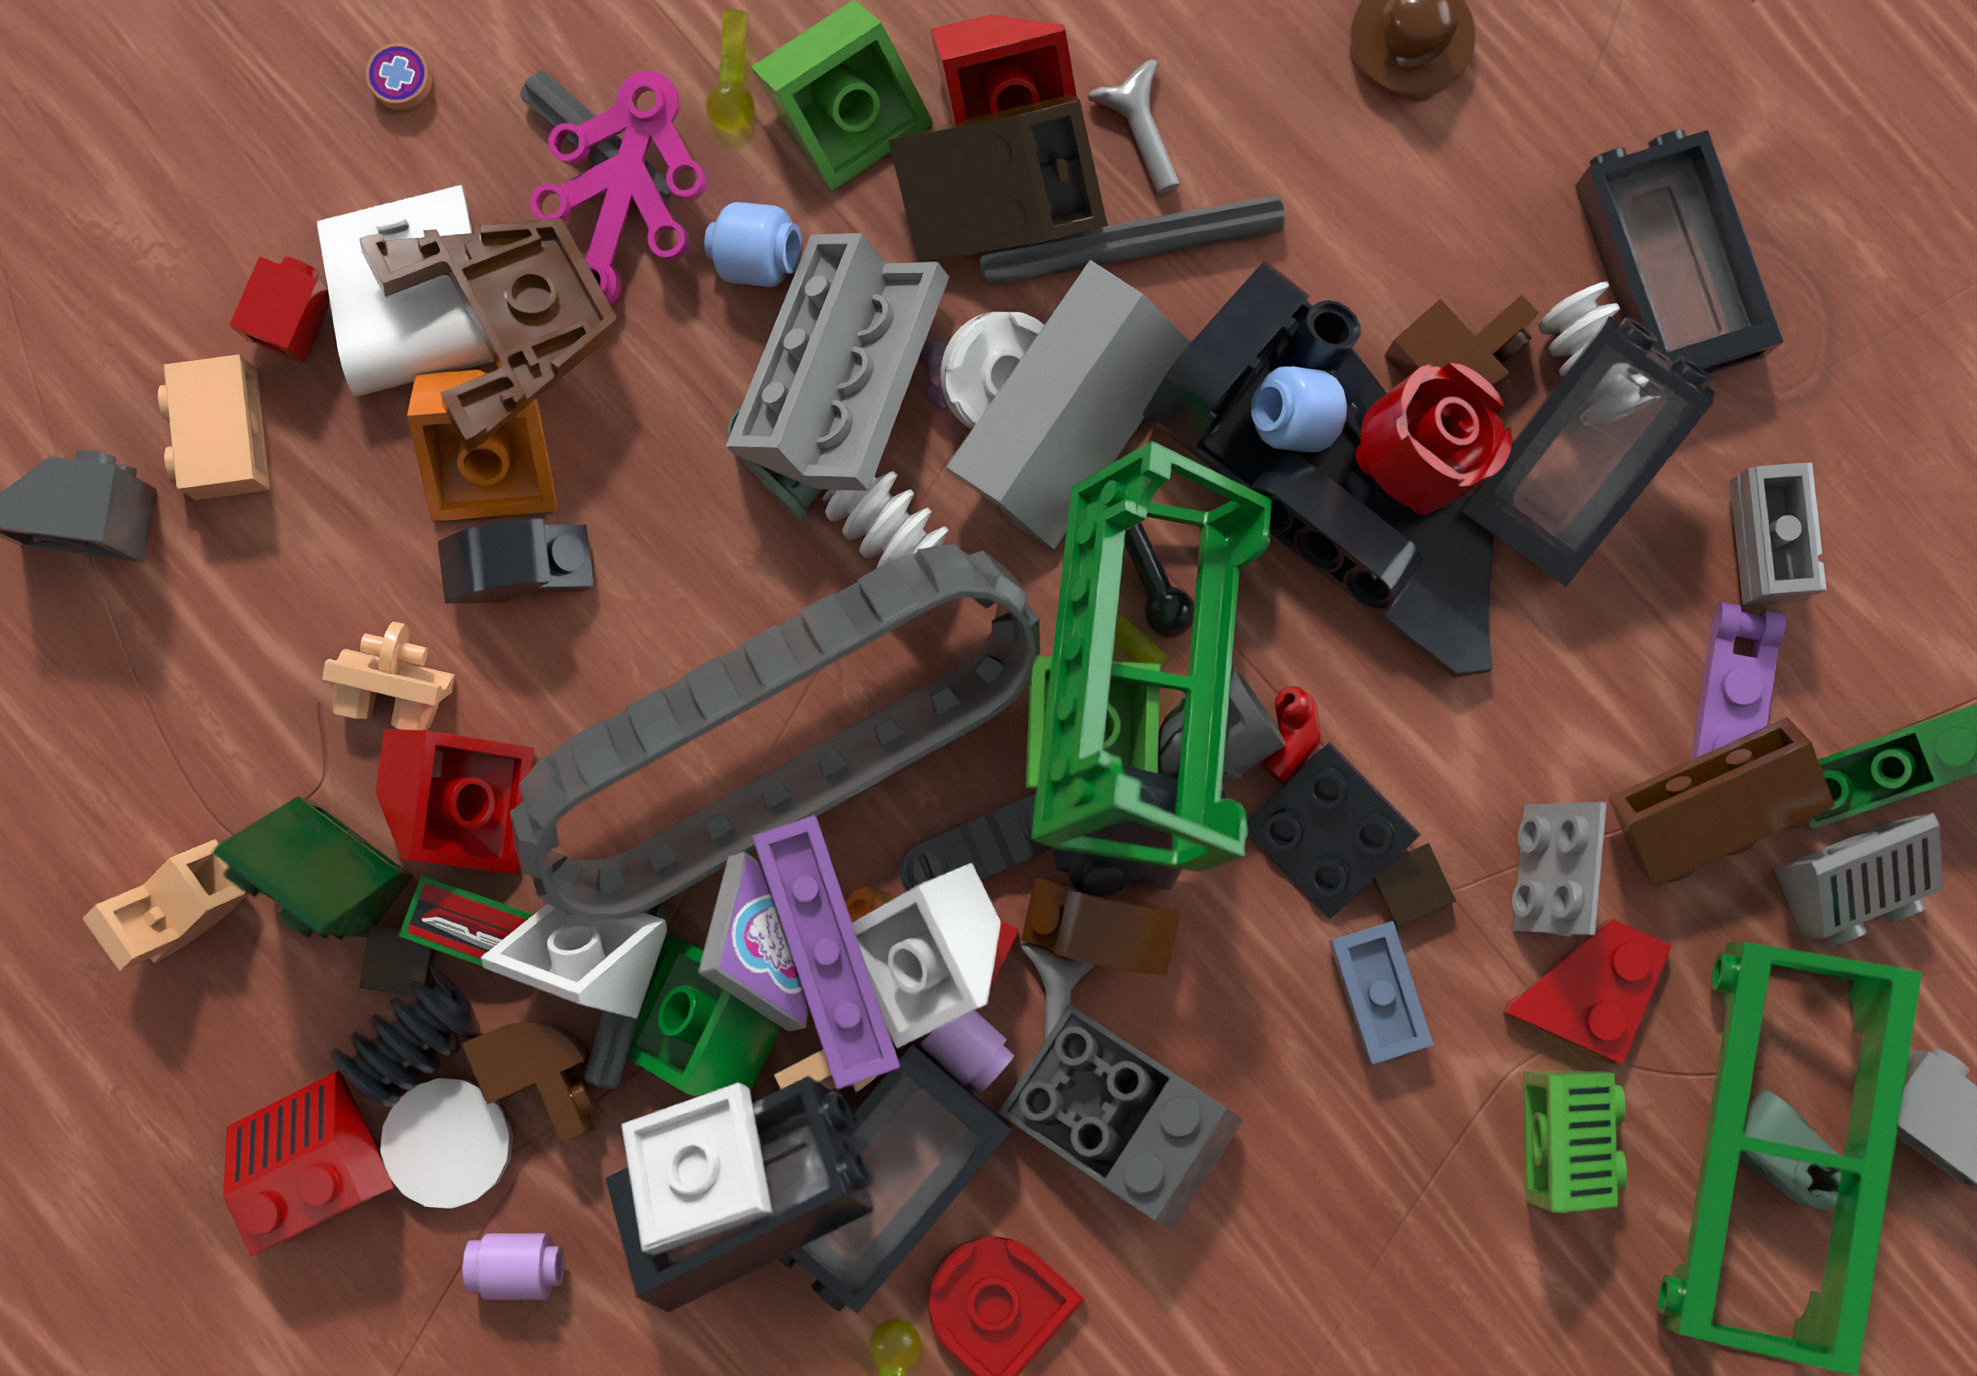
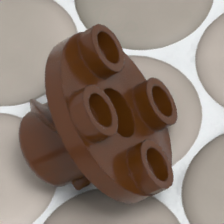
(1412, 44)

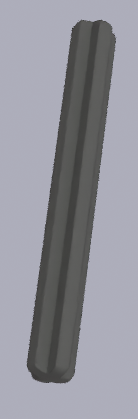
(1135, 239)

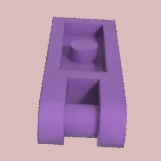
(1735, 686)

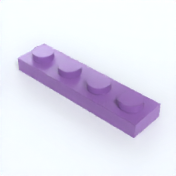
(826, 952)

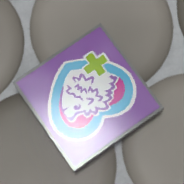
(750, 949)

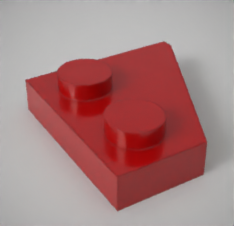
(1596, 990)

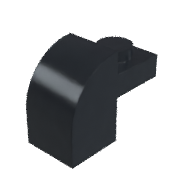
(514, 558)

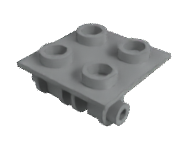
(1559, 868)

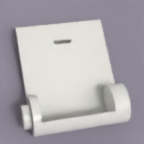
(409, 332)

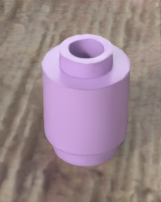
(968, 1050)
(513, 1266)

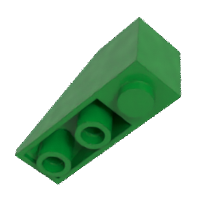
(1900, 764)

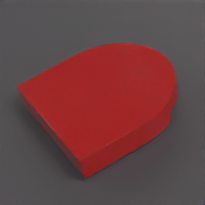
(998, 1305)

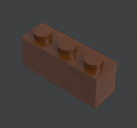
(1722, 802)

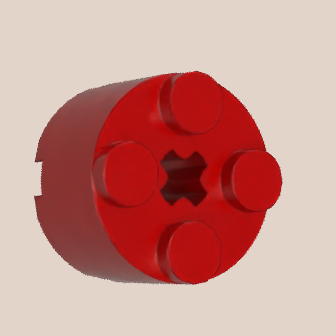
(1434, 437)

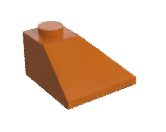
(497, 478)

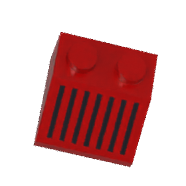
(300, 1164)

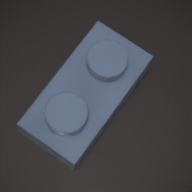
(1381, 992)

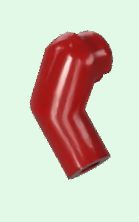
(1300, 729)

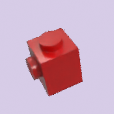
(282, 307)

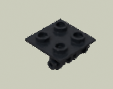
(1330, 830)

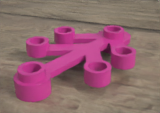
(625, 174)

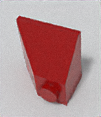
(1001, 64)
(452, 797)

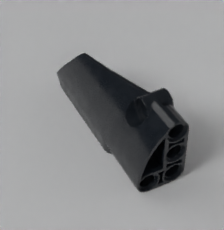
(1405, 567)

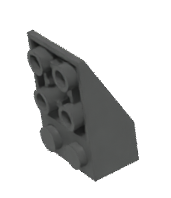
(1121, 1117)

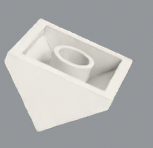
(582, 958)

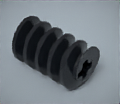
(409, 1041)

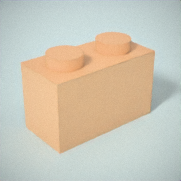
(214, 427)

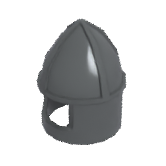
(1249, 732)

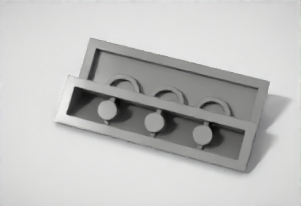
(837, 364)
(1069, 403)

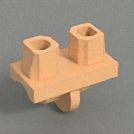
(362, 676)

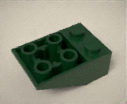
(315, 869)

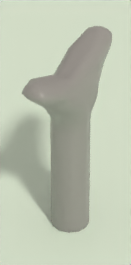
(1133, 103)
(1058, 978)

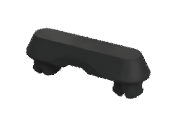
(989, 843)

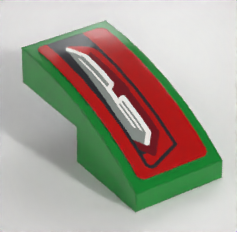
(458, 920)

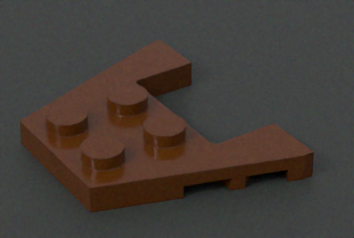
(526, 298)

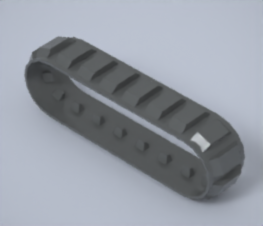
(803, 785)

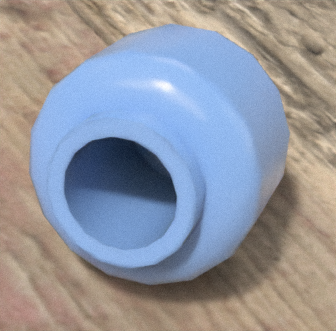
(753, 244)
(1299, 409)

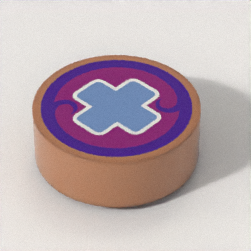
(399, 76)

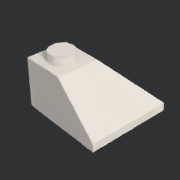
(930, 953)

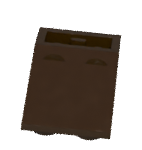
(999, 180)

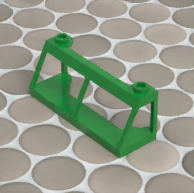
(1077, 781)
(1835, 1319)

